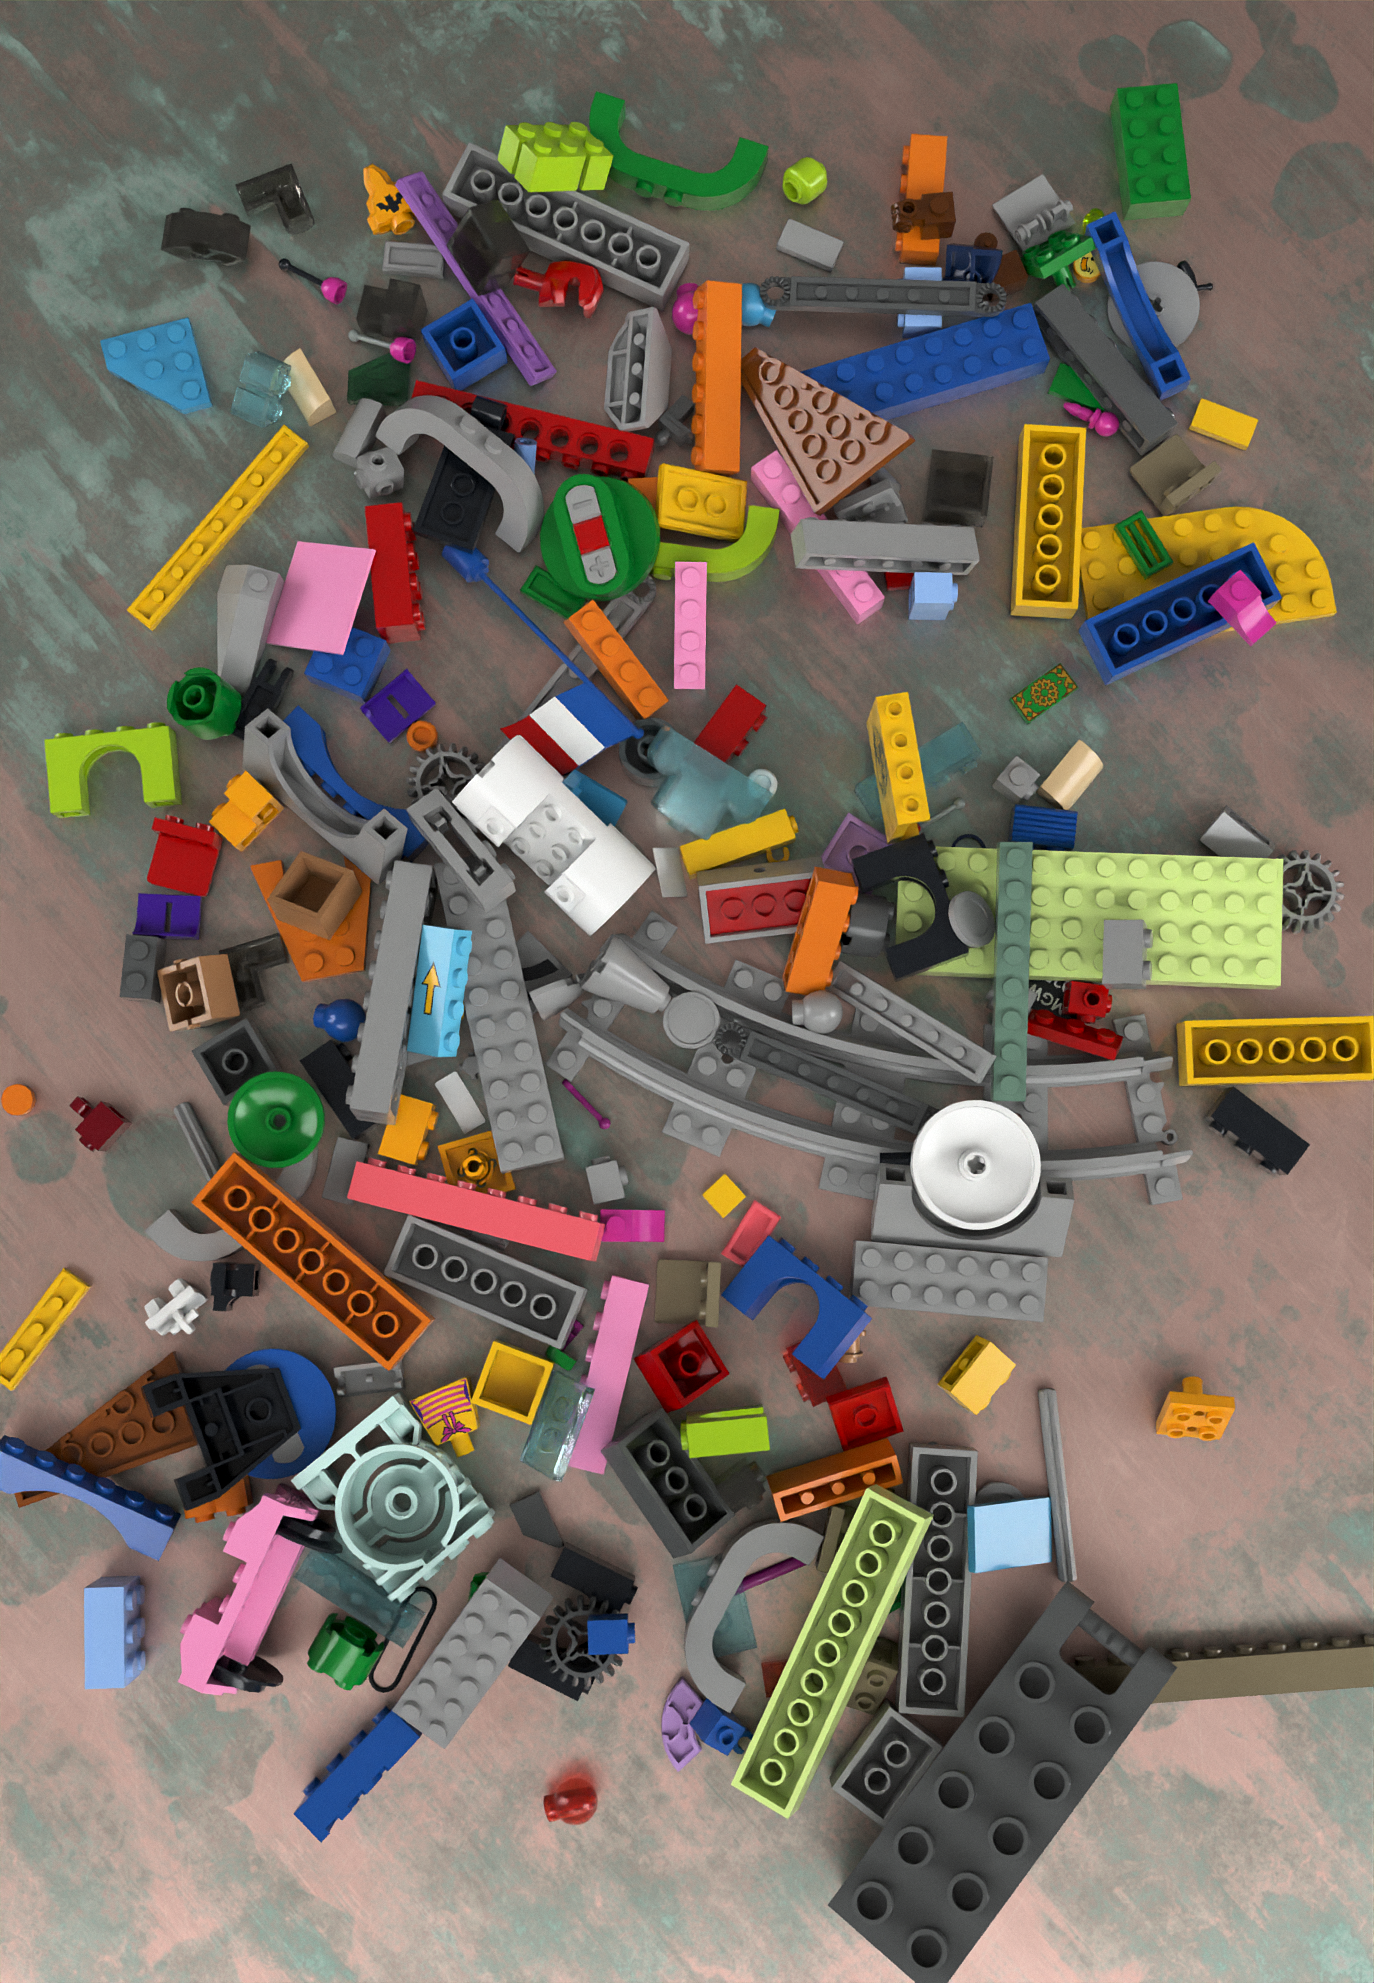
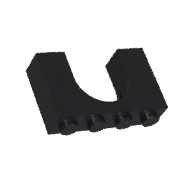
(914, 862)
(592, 1578)

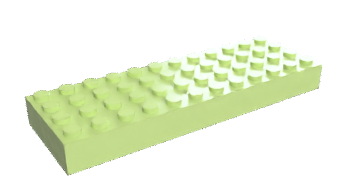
(1207, 914)

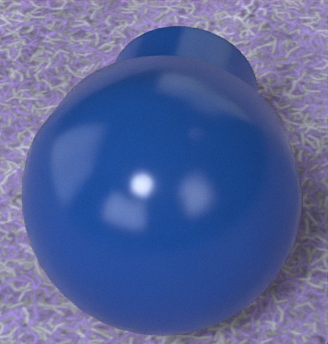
(340, 1019)

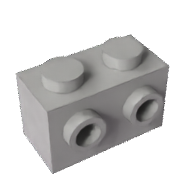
(1126, 954)

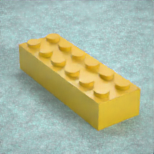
(1048, 521)
(1275, 1051)

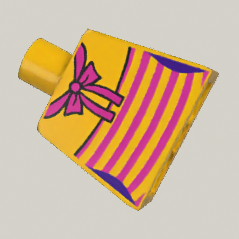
(449, 1414)

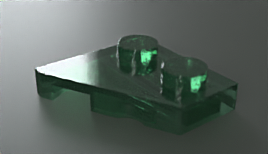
(380, 380)

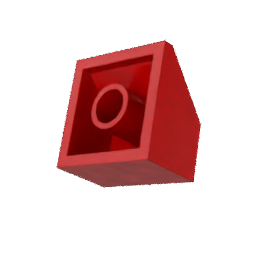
(681, 1366)

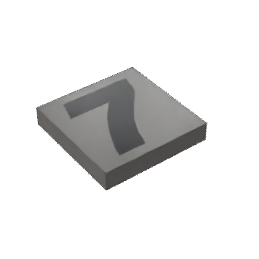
(538, 965)

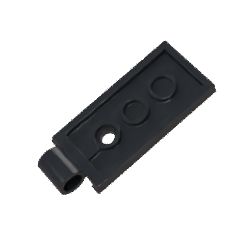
(457, 493)

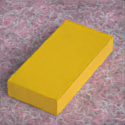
(1223, 424)

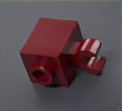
(100, 1124)

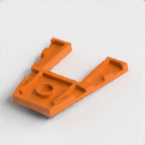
(311, 954)

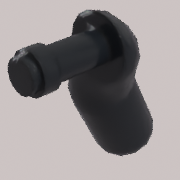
(1185, 267)

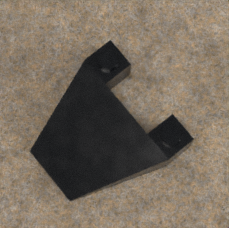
(234, 1420)

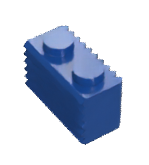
(1045, 827)

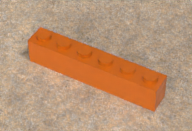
(717, 378)

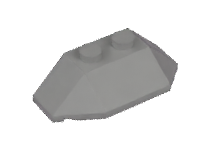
(638, 371)

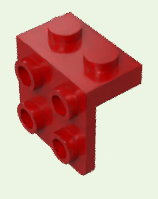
(184, 856)

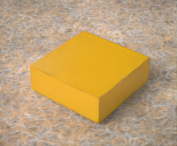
(723, 1195)

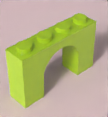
(72, 757)
(725, 1431)

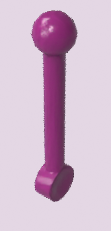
(603, 1122)

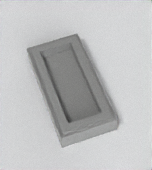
(809, 245)
(413, 260)
(342, 1169)

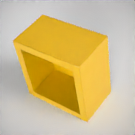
(513, 1381)

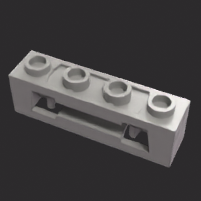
(432, 811)

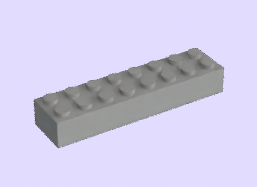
(574, 228)
(389, 1004)
(937, 1584)

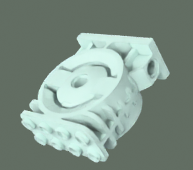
(397, 1563)

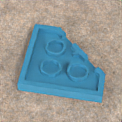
(161, 364)

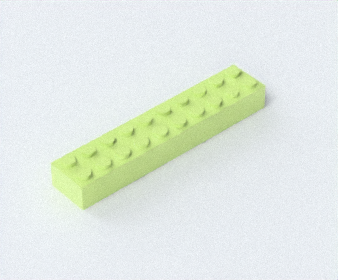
(831, 1650)

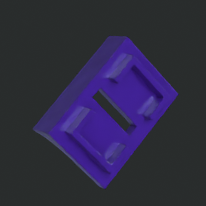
(409, 696)
(184, 916)

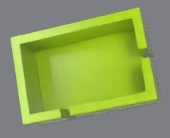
(554, 157)

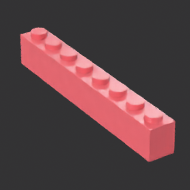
(477, 1211)

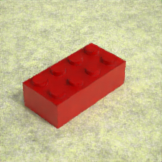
(393, 573)

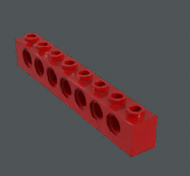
(577, 432)

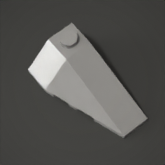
(244, 618)

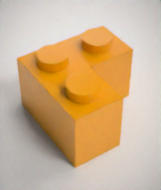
(247, 811)

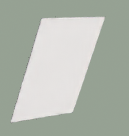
(670, 872)

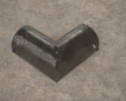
(281, 190)
(246, 963)

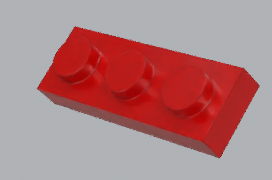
(1074, 1034)

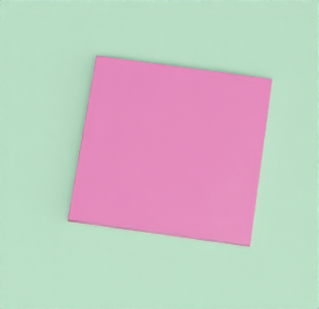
(320, 597)

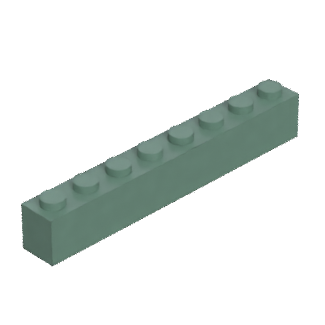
(1011, 971)

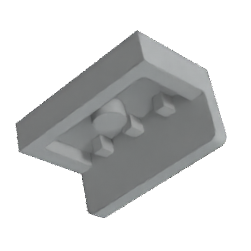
(876, 503)

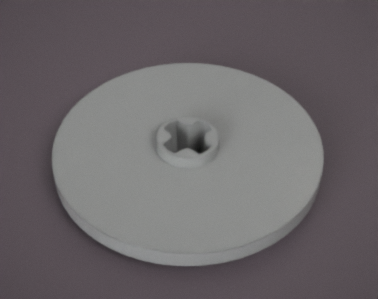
(1176, 299)

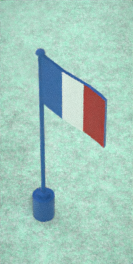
(570, 725)

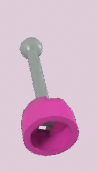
(401, 349)

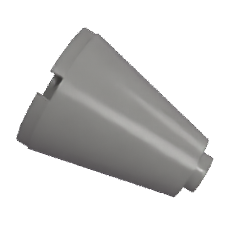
(625, 978)

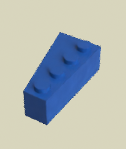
(355, 1772)

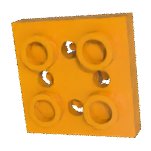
(456, 1156)
(1194, 1413)

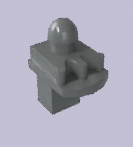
(671, 423)

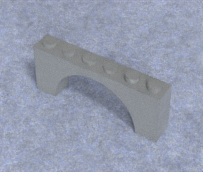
(274, 762)
(904, 1219)

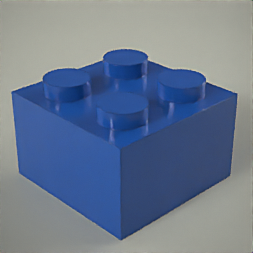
(464, 345)
(353, 672)

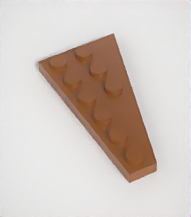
(122, 1433)

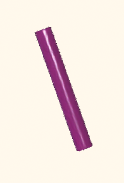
(771, 1573)

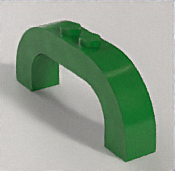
(670, 182)

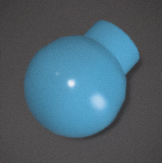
(753, 308)

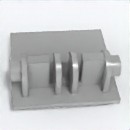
(1034, 213)

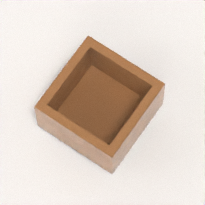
(315, 895)

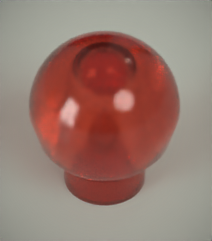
(572, 1802)

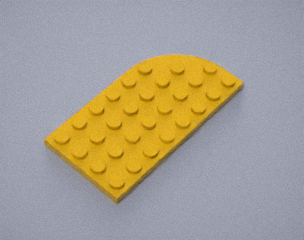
(1198, 538)

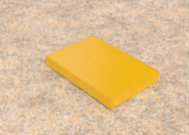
(700, 503)

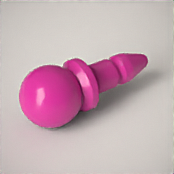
(1104, 423)

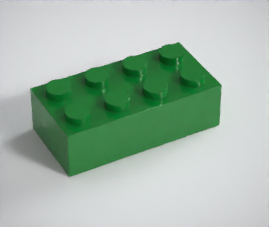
(1150, 151)

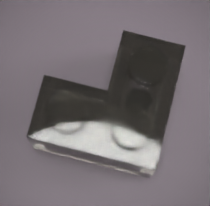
(392, 311)

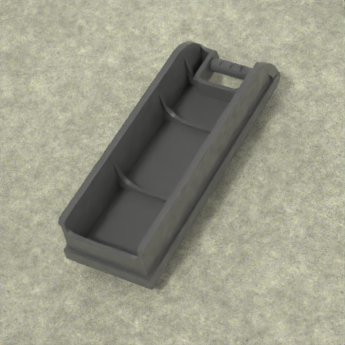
(996, 1795)

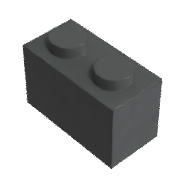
(140, 964)

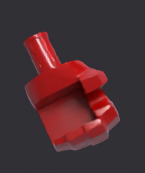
(555, 283)

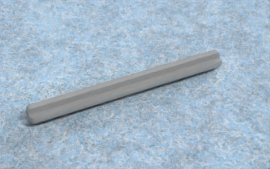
(1057, 1485)

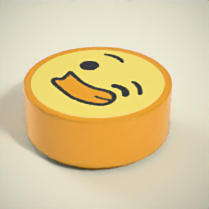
(1086, 269)

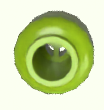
(804, 180)

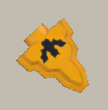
(386, 204)

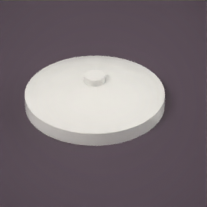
(975, 1165)

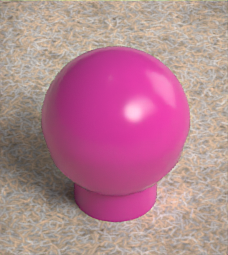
(683, 311)

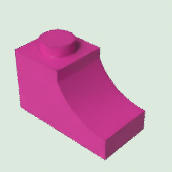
(1243, 608)
(633, 1225)

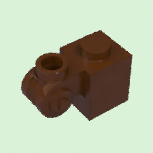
(931, 213)
(1011, 272)

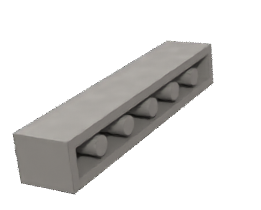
(884, 546)

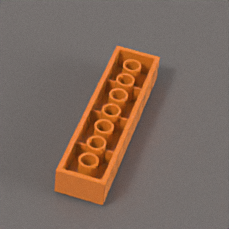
(313, 1260)

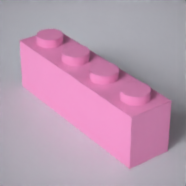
(690, 625)

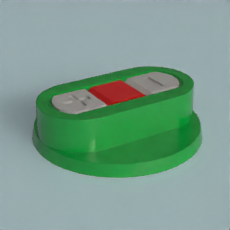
(599, 537)

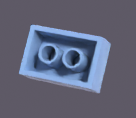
(113, 1632)

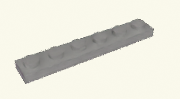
(911, 1022)

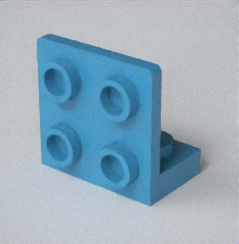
(599, 799)

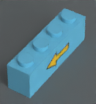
(439, 991)

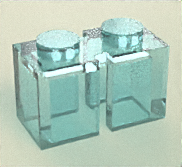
(264, 383)

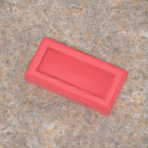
(750, 1233)

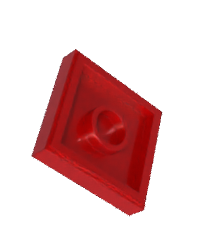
(865, 1414)

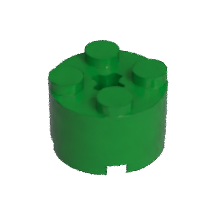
(204, 704)
(344, 1651)

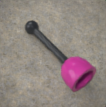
(332, 287)

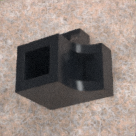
(233, 1281)

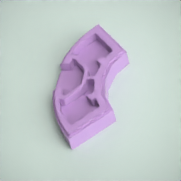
(677, 1733)

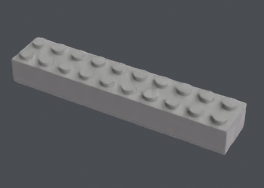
(502, 1030)

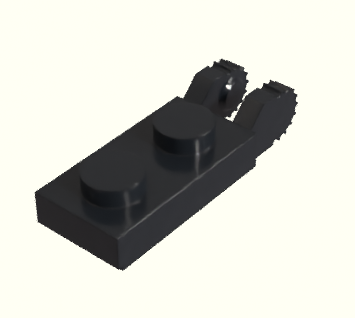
(262, 696)

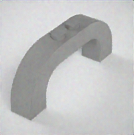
(481, 451)
(183, 1241)
(710, 1603)

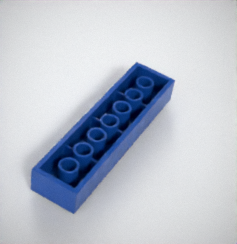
(940, 364)

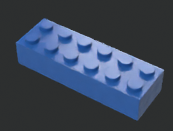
(1170, 616)

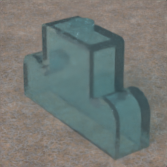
(700, 786)

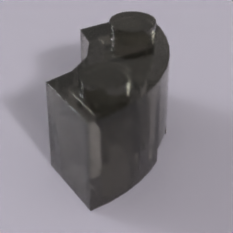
(206, 237)

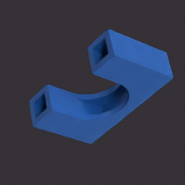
(838, 1319)

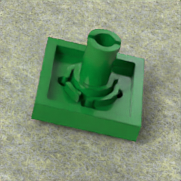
(1056, 255)

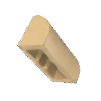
(308, 390)
(1071, 777)

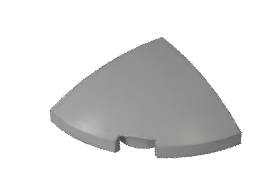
(557, 996)

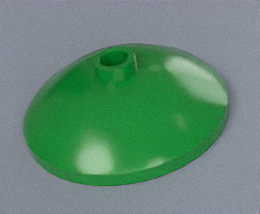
(254, 1116)

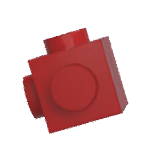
(1086, 1001)

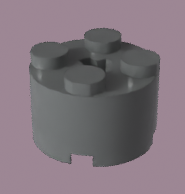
(633, 755)
(867, 926)

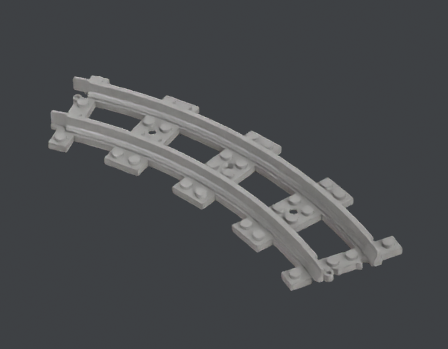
(713, 1093)

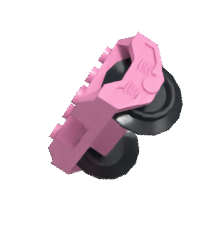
(227, 1632)

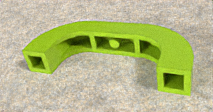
(727, 562)

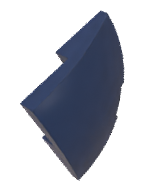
(971, 263)

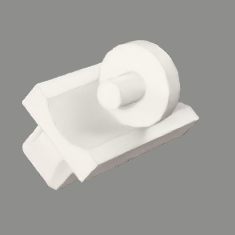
(178, 1312)

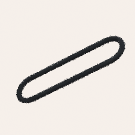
(413, 1648)

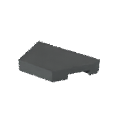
(536, 1520)

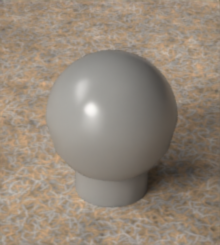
(818, 1012)

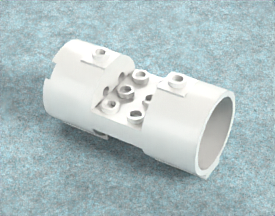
(529, 809)

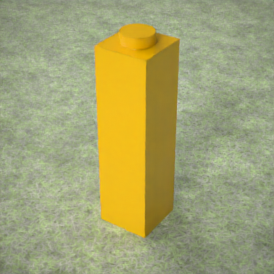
(739, 843)

